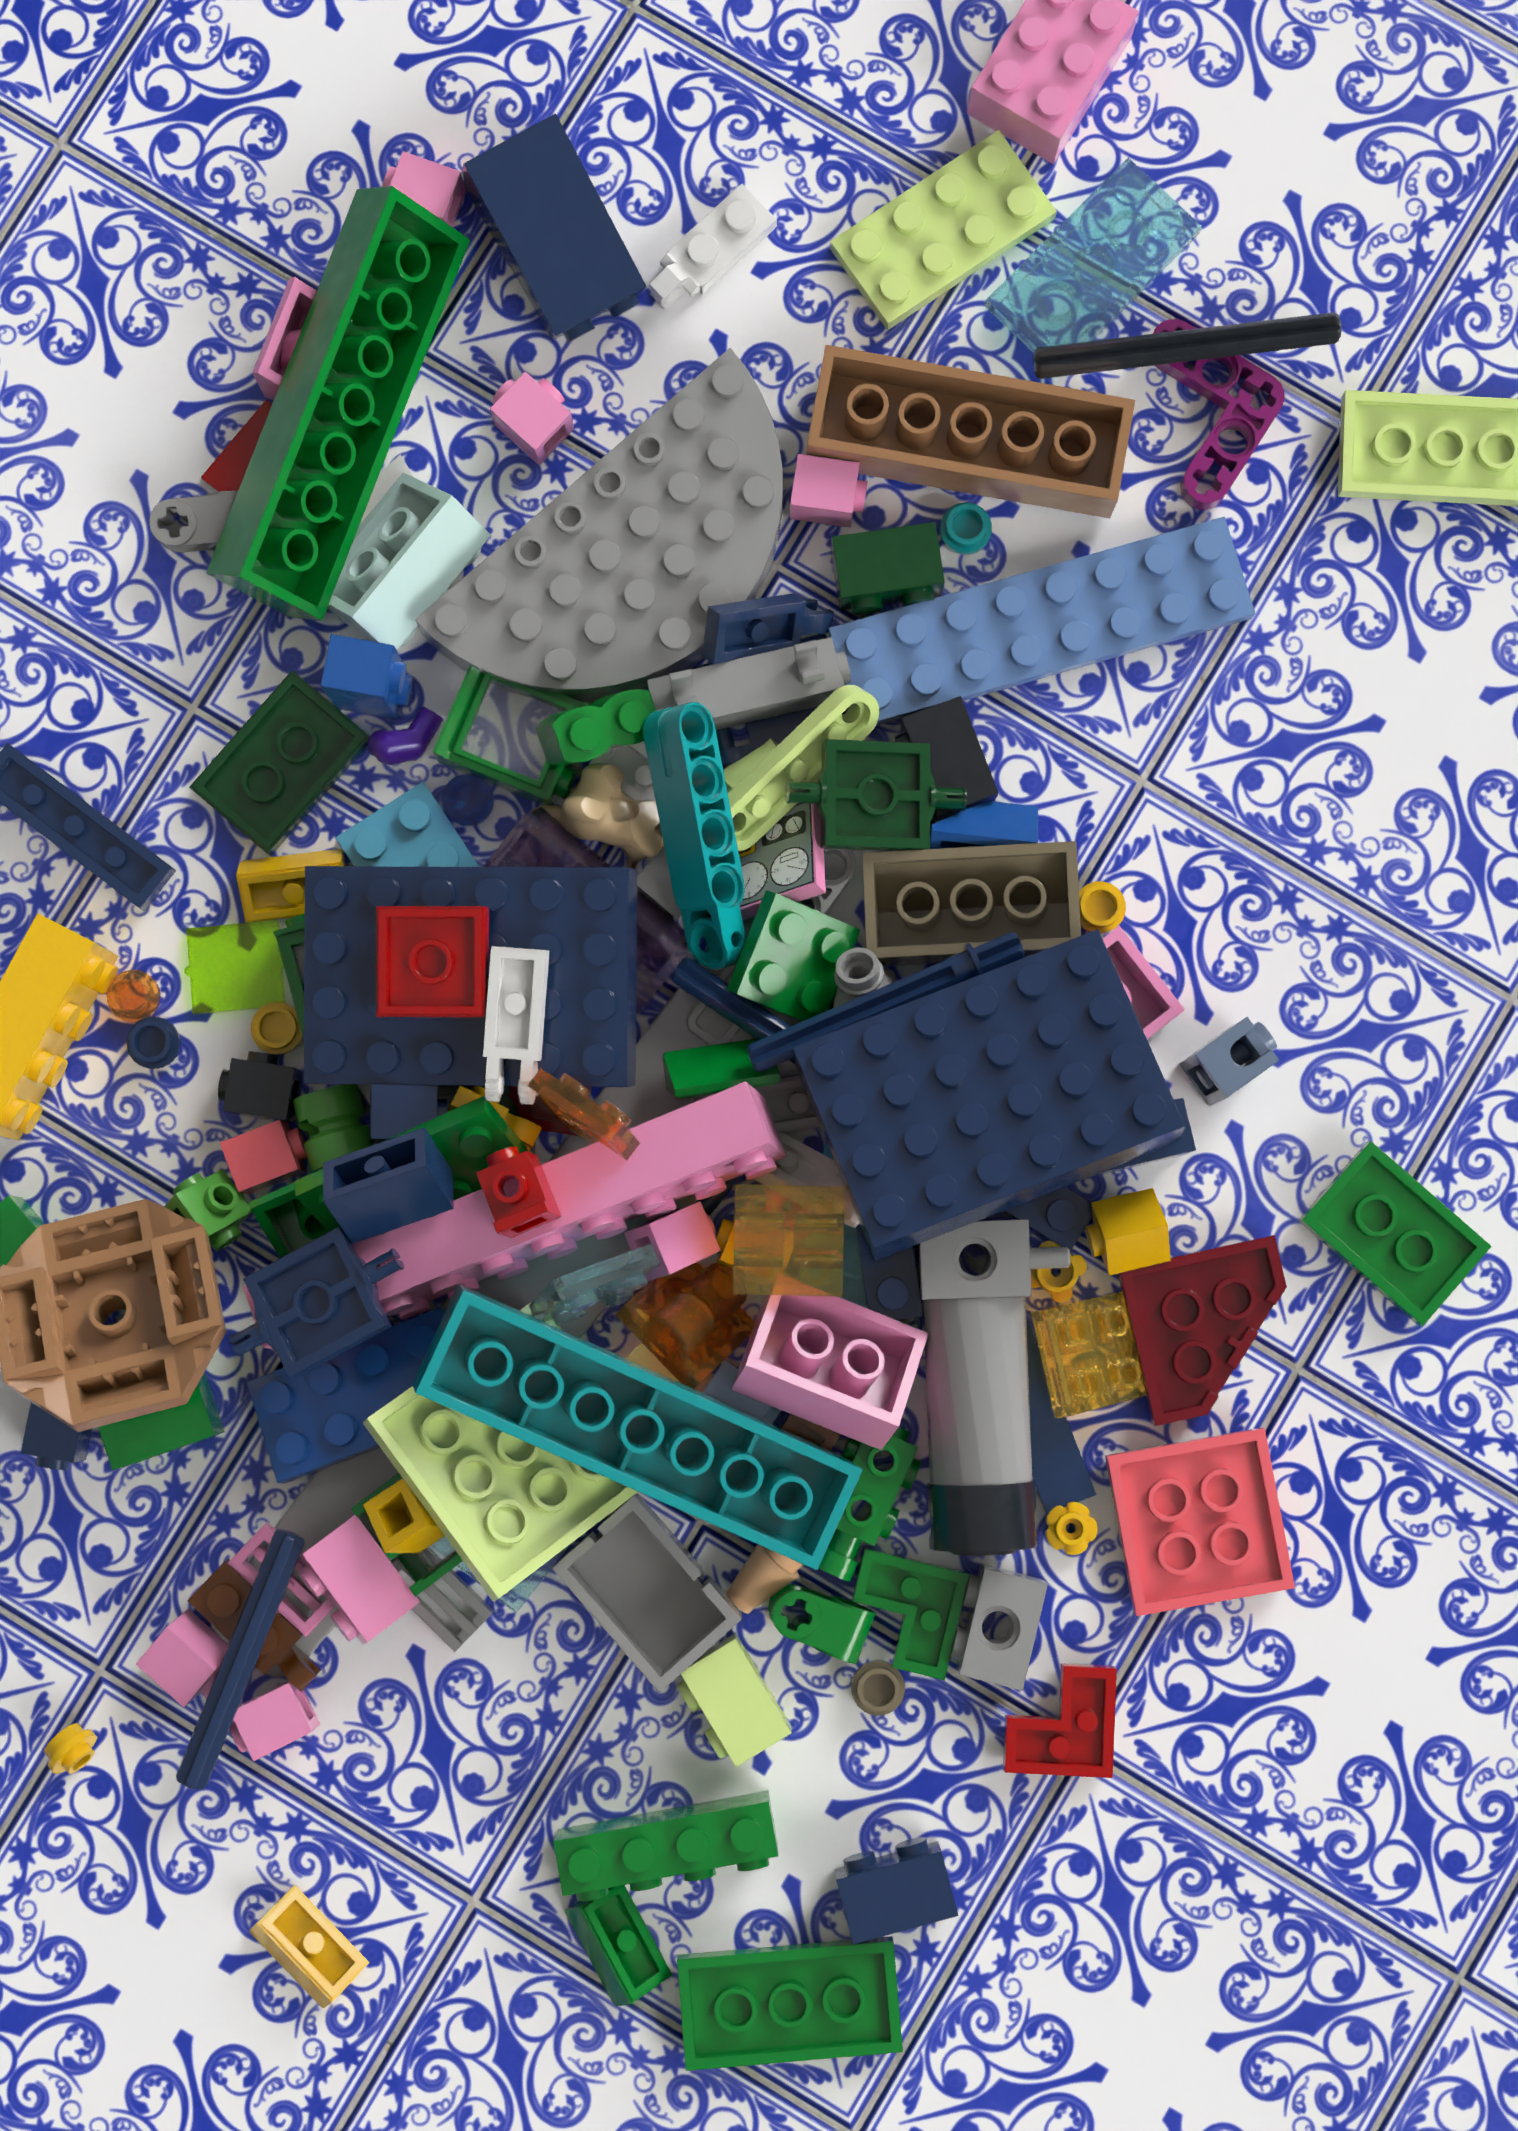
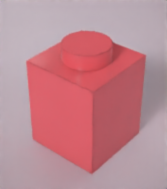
(264, 1156)

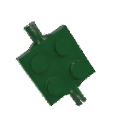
(875, 795)

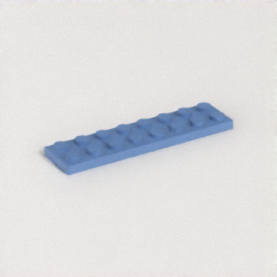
(1047, 620)

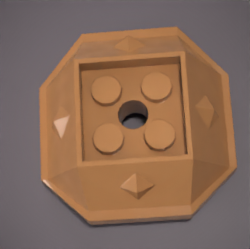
(80, 1273)

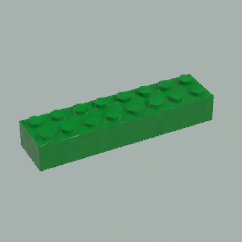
(339, 404)

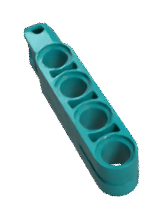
(697, 830)

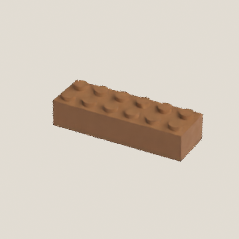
(971, 431)

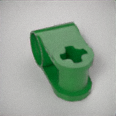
(830, 1623)

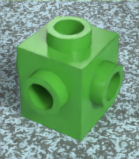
(213, 1204)

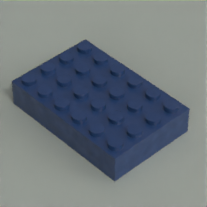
(573, 912)
(988, 1094)

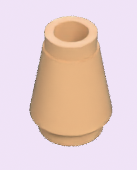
(761, 1578)

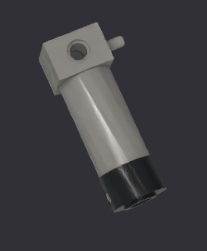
(980, 1387)

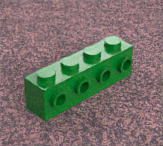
(666, 1844)

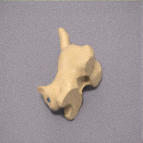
(603, 813)

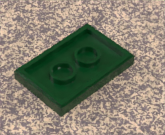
(281, 763)

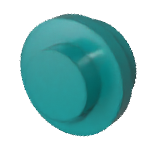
(965, 528)

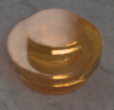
(133, 996)

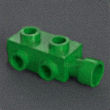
(880, 1491)

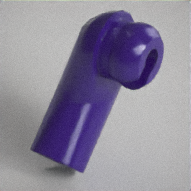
(405, 744)

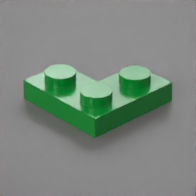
(926, 1597)

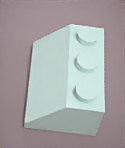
(404, 560)

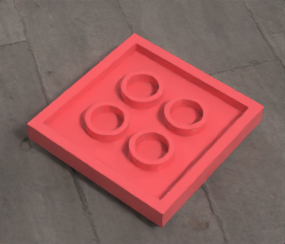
(1199, 1521)

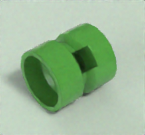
(332, 1123)

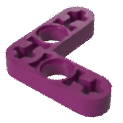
(1237, 416)

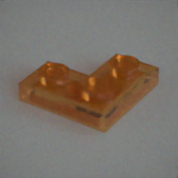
(582, 1115)

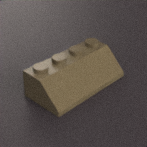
(938, 900)

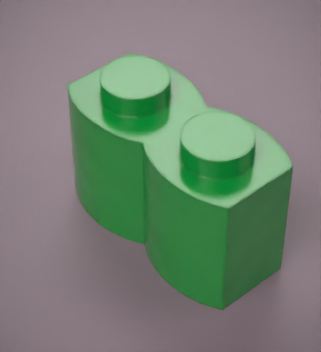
(593, 729)

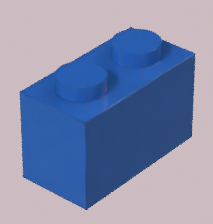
(365, 677)

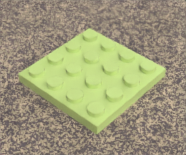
(489, 1492)

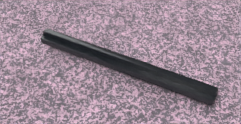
(1187, 345)

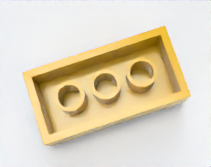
(42, 1012)

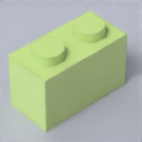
(734, 1701)

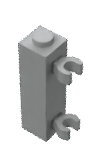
(757, 684)

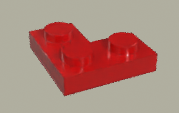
(1076, 1741)

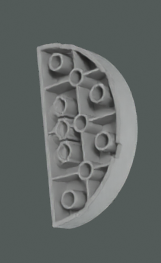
(631, 554)

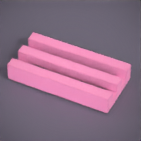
(286, 1608)

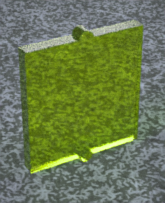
(234, 967)

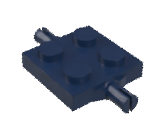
(316, 1303)

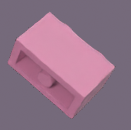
(356, 1581)

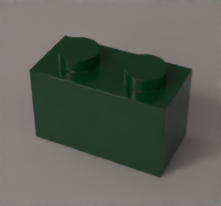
(887, 567)

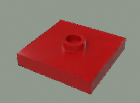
(432, 961)

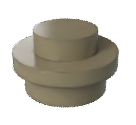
(877, 1688)

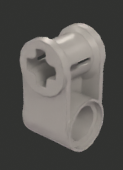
(205, 520)

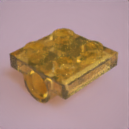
(788, 1240)
(1088, 1354)

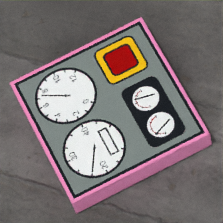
(785, 860)

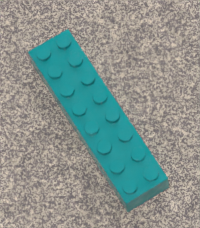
(636, 1427)

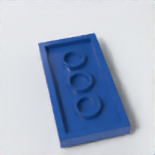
(321, 1414)

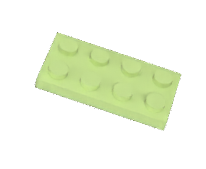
(943, 229)
(1428, 448)

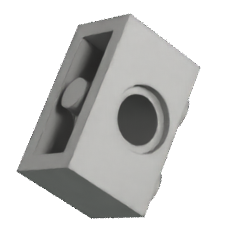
(1007, 1658)

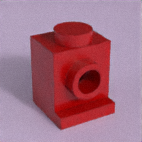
(532, 1203)

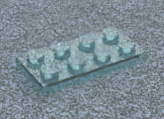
(1094, 262)

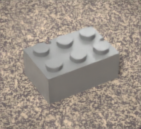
(647, 1592)

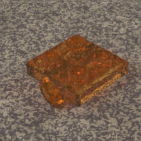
(689, 1320)

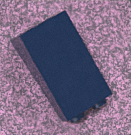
(553, 229)

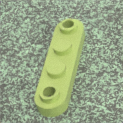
(761, 794)

